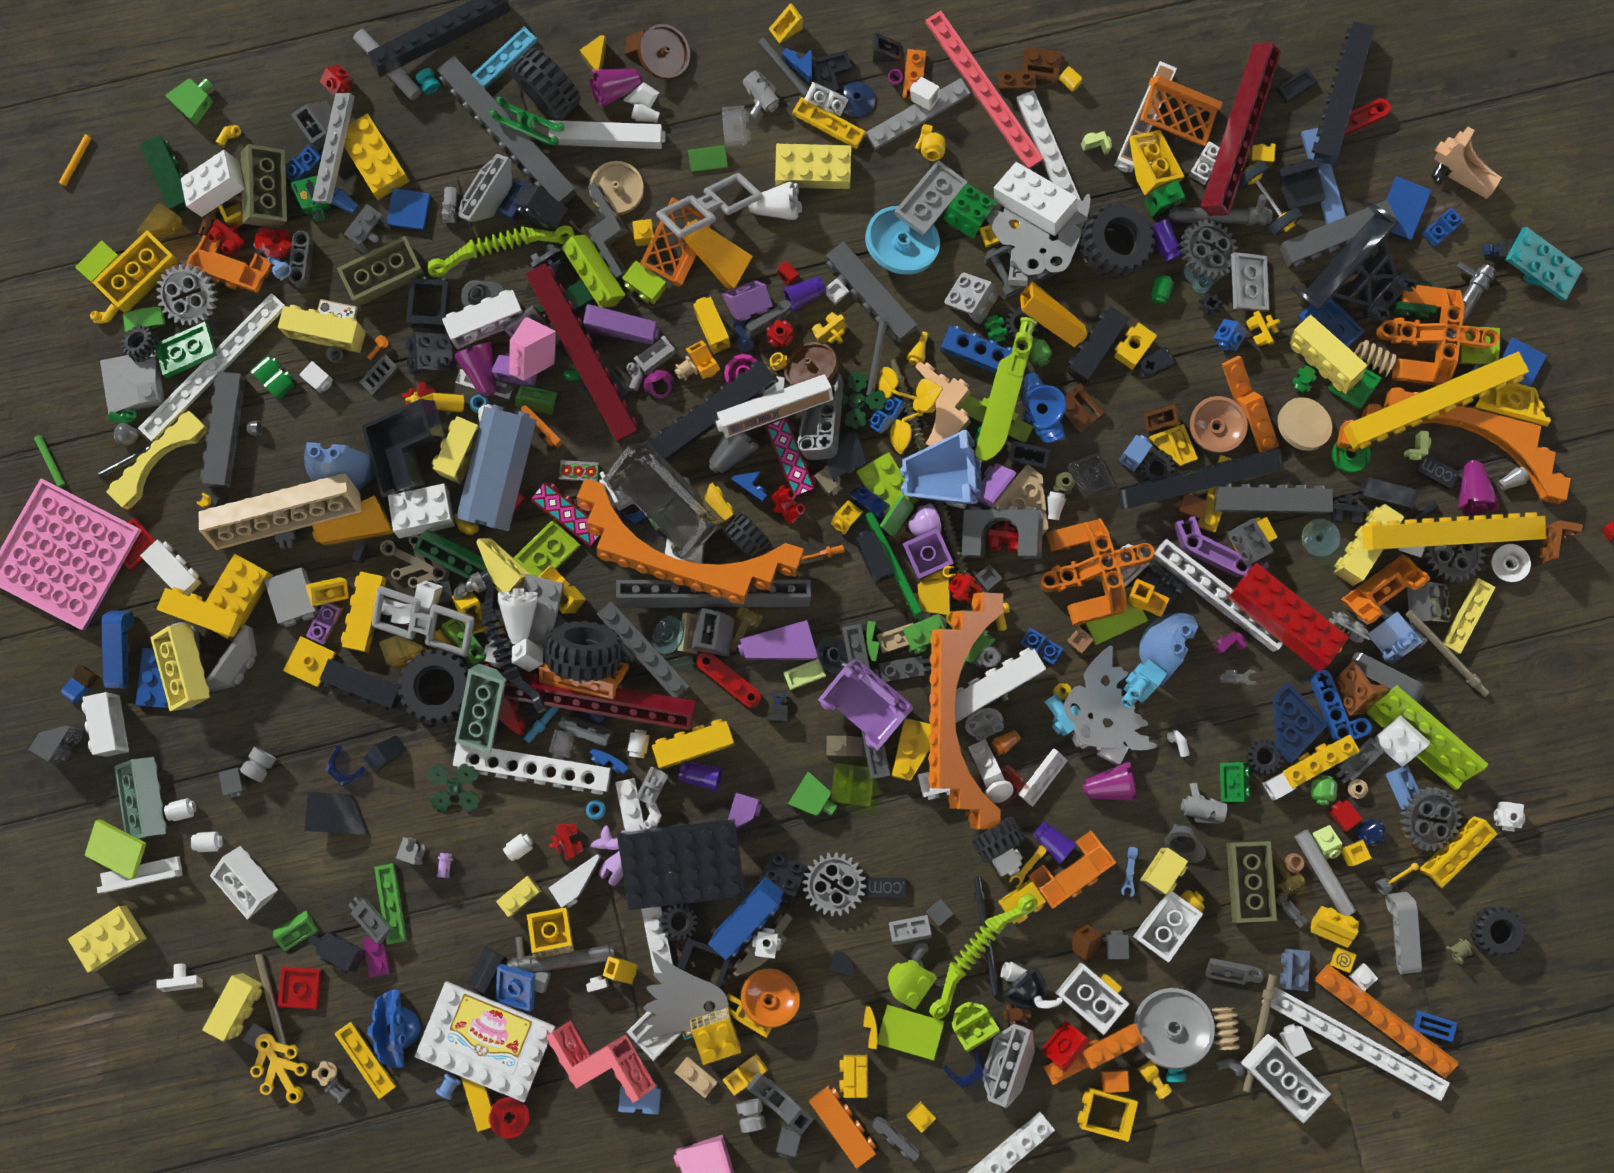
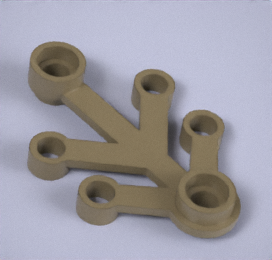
(418, 563)

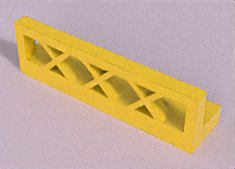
(1466, 846)

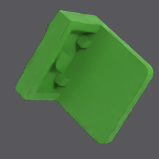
(919, 634)

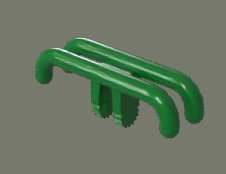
(527, 122)

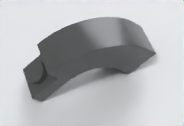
(780, 1102)

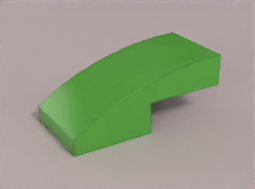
(149, 317)
(872, 646)

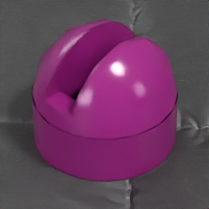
(897, 73)

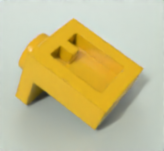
(846, 517)

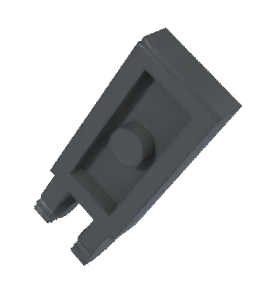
(757, 326)
(894, 1137)

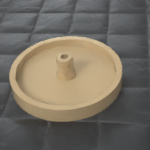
(621, 184)
(1304, 424)

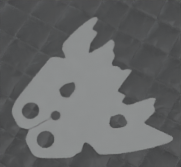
(1030, 238)
(1106, 703)

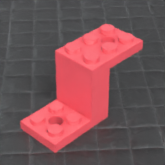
(616, 1055)

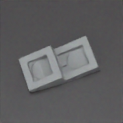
(1016, 275)

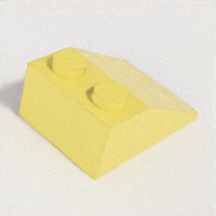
(502, 568)

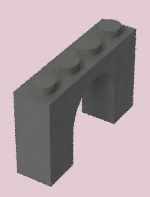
(979, 521)

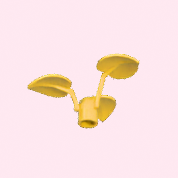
(927, 395)

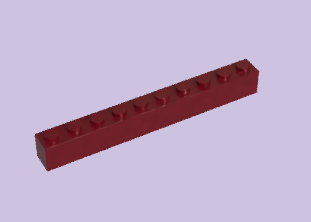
(1240, 129)
(582, 355)
(625, 705)

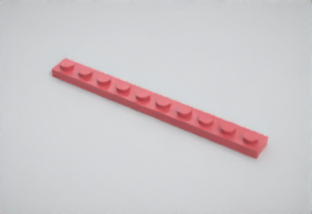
(984, 90)

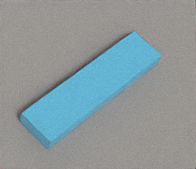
(504, 57)

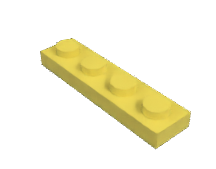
(1468, 616)

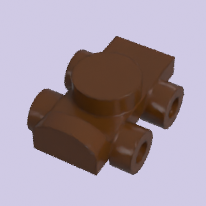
(1012, 1014)

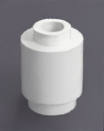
(638, 743)
(180, 809)
(206, 841)
(518, 846)

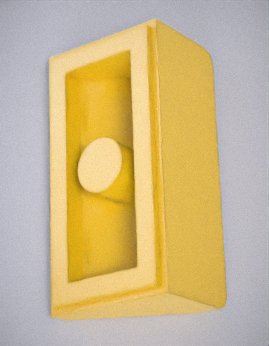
(327, 591)

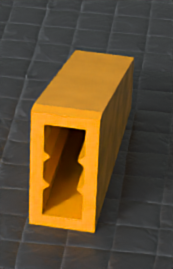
(719, 255)
(1051, 314)
(367, 524)

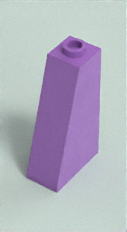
(620, 325)
(784, 643)

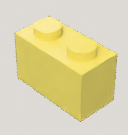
(519, 896)

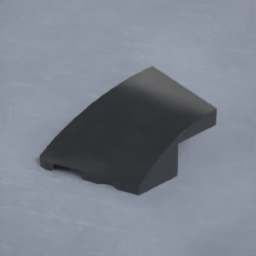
(848, 455)
(333, 814)

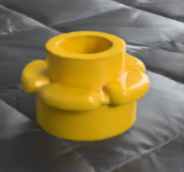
(778, 361)

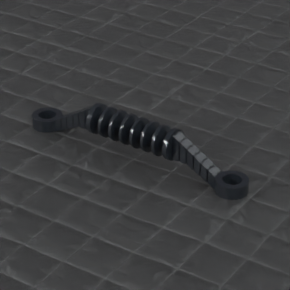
(488, 620)

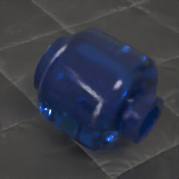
(1371, 832)

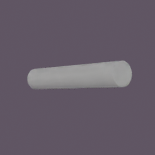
(398, 76)
(1324, 873)

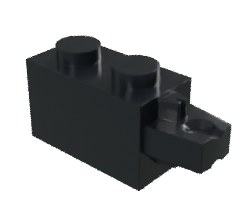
(338, 951)

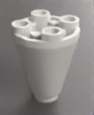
(779, 202)
(518, 612)

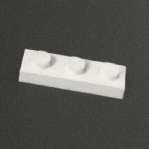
(1043, 777)

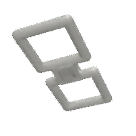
(708, 204)
(422, 622)

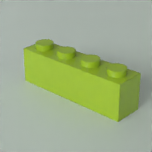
(593, 271)

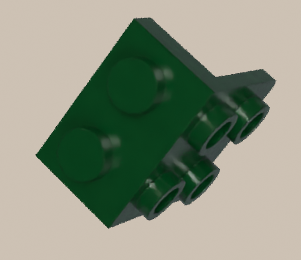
(1416, 310)

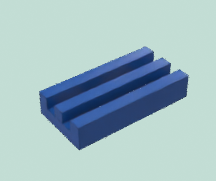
(1418, 1021)

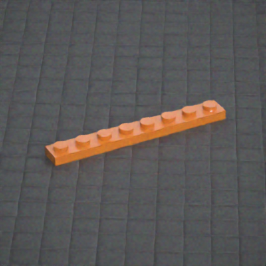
(1386, 1021)

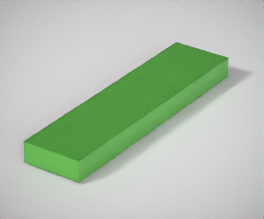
(390, 902)

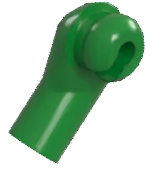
(572, 375)
(124, 417)

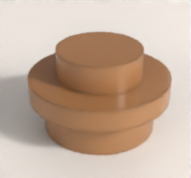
(1294, 863)

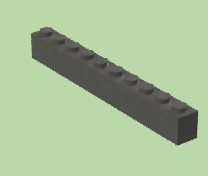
(519, 145)
(668, 594)

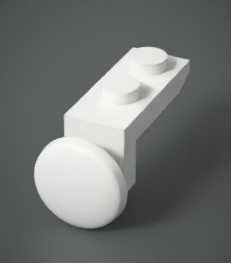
(997, 788)

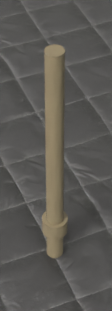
(1472, 679)
(1268, 995)
(271, 1003)

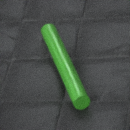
(49, 461)

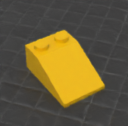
(1153, 161)

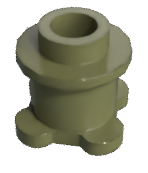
(1059, 486)
(1460, 950)

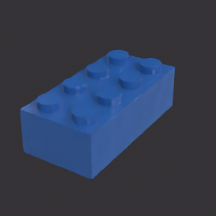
(746, 919)

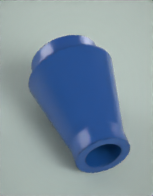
(344, 201)

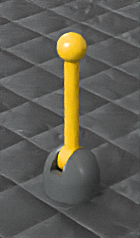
(1385, 885)

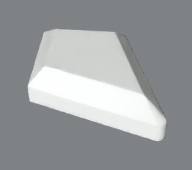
(642, 94)

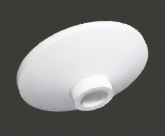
(1519, 561)

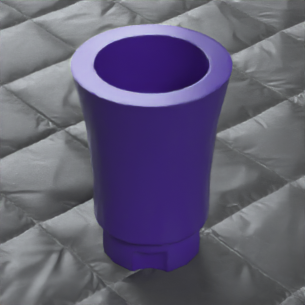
(1166, 240)
(804, 292)
(701, 775)
(1054, 841)

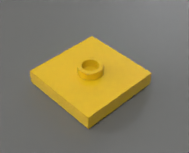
(308, 661)

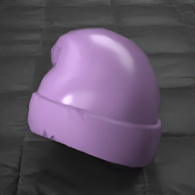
(924, 520)

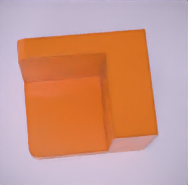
(1115, 1080)

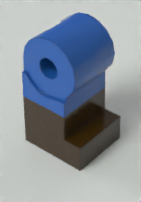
(79, 684)

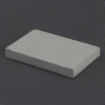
(1250, 282)

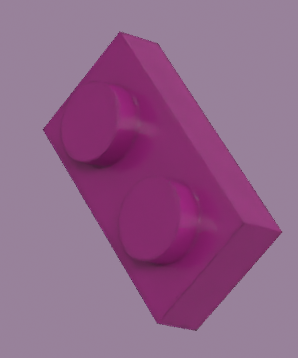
(376, 957)

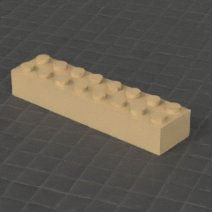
(280, 511)

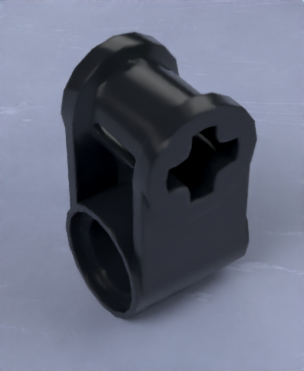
(1159, 362)

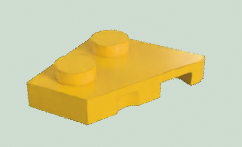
(1176, 445)

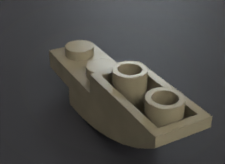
(751, 961)

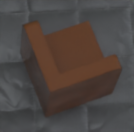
(1086, 942)

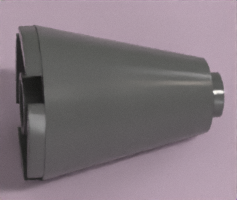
(732, 451)

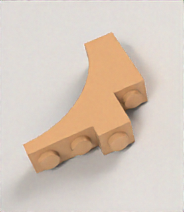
(1466, 165)
(948, 418)

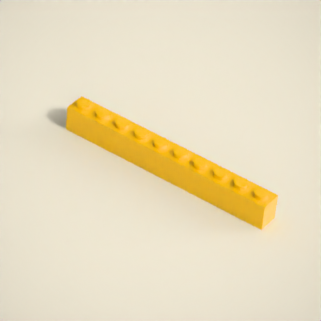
(1435, 400)
(1453, 532)

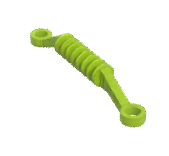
(471, 249)
(942, 1006)

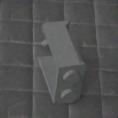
(363, 226)

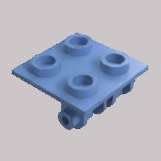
(1394, 638)

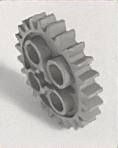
(180, 278)
(844, 868)

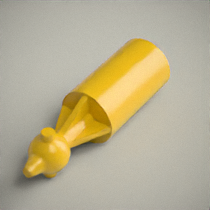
(443, 402)

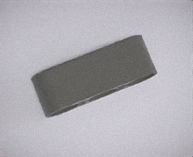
(297, 251)

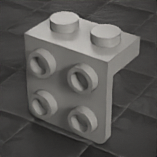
(972, 296)

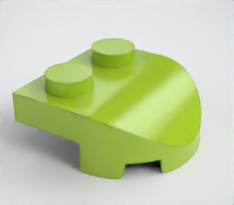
(910, 982)
(973, 1025)

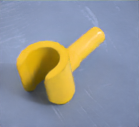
(926, 129)

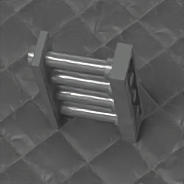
(1010, 290)

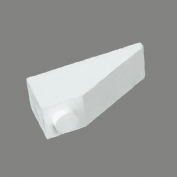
(573, 884)

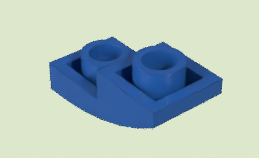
(301, 166)
(1442, 227)
(884, 418)
(1045, 648)
(603, 758)

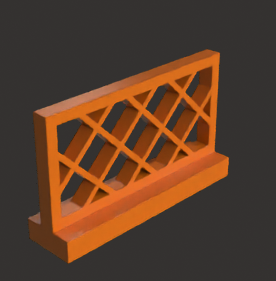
(1184, 94)
(687, 257)
(603, 688)

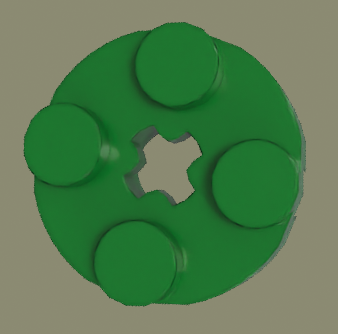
(1346, 464)

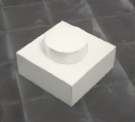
(1363, 977)
(597, 983)

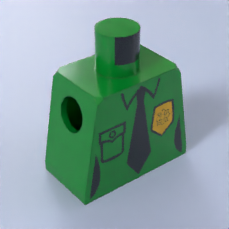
(304, 192)
(1166, 197)

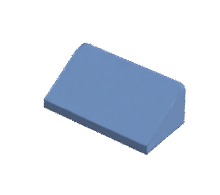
(1402, 784)

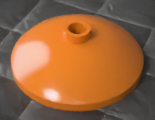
(771, 986)

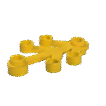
(277, 1066)

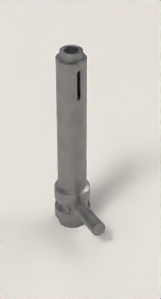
(1250, 216)
(1477, 286)
(561, 961)

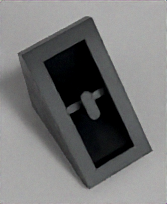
(885, 49)
(384, 753)

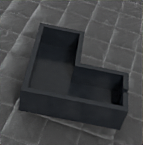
(394, 441)

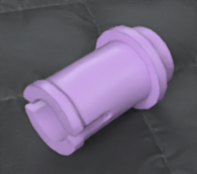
(444, 865)

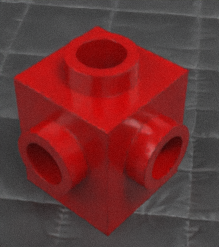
(336, 79)
(783, 339)
(964, 587)

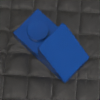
(801, 66)
(746, 483)

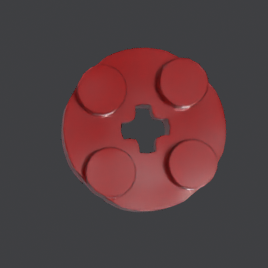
(273, 242)
(518, 1123)

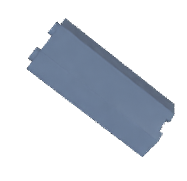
(496, 468)

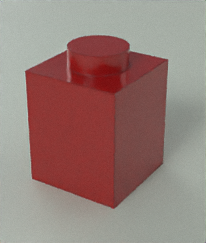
(1344, 814)

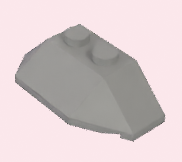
(487, 190)
(234, 661)
(1008, 1064)

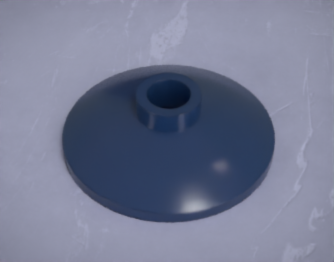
(858, 107)

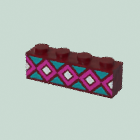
(790, 458)
(565, 513)

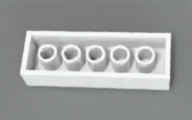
(997, 683)

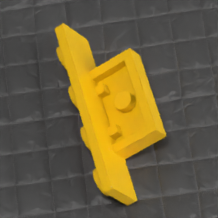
(1320, 760)

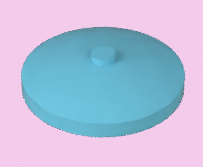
(898, 245)

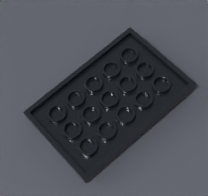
(681, 864)

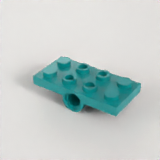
(1543, 264)

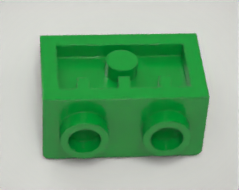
(1235, 782)

